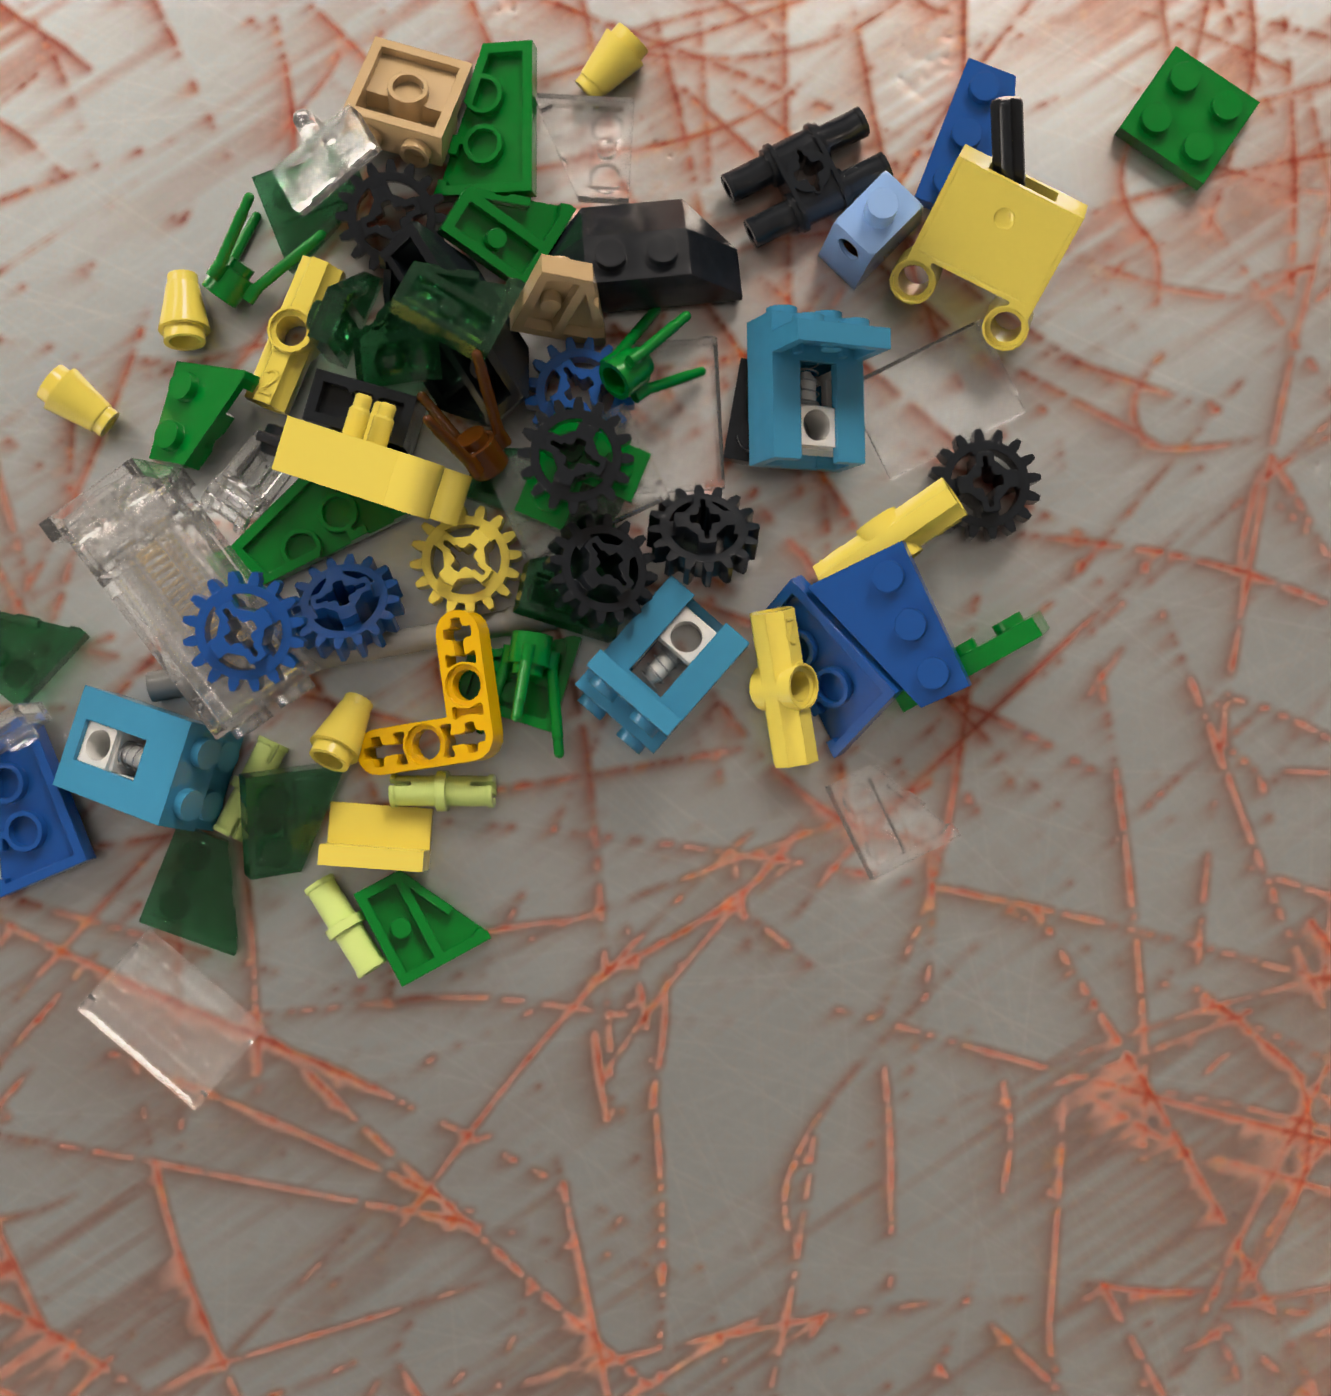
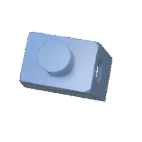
(873, 226)

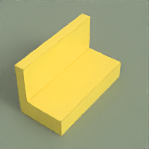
(378, 837)

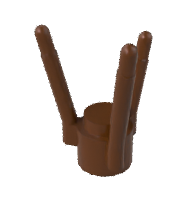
(475, 448)

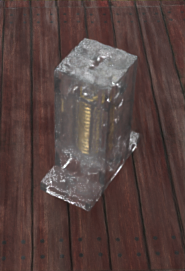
(150, 555)

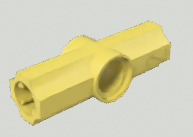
(285, 366)
(914, 522)
(784, 687)

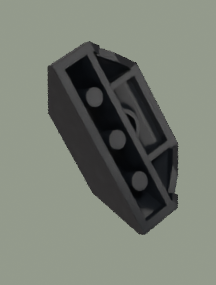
(652, 255)
(508, 358)

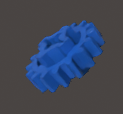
(562, 366)
(348, 607)
(230, 609)

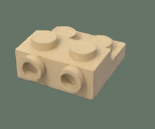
(410, 99)

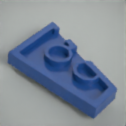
(965, 123)
(896, 622)
(851, 681)
(37, 820)

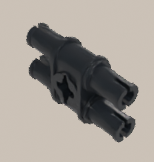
(801, 202)

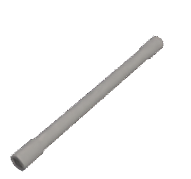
(403, 642)

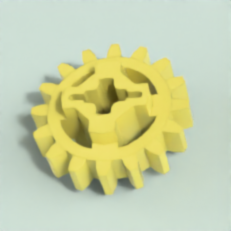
(449, 578)

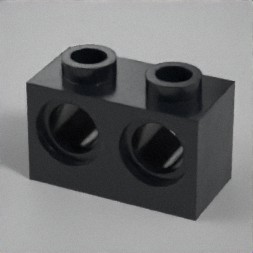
(335, 393)

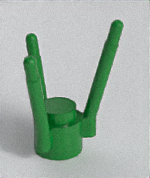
(230, 277)
(629, 369)
(529, 656)

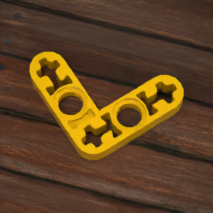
(462, 714)

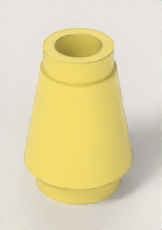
(612, 61)
(183, 312)
(76, 400)
(341, 735)

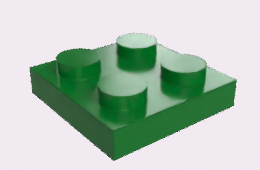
(1187, 118)

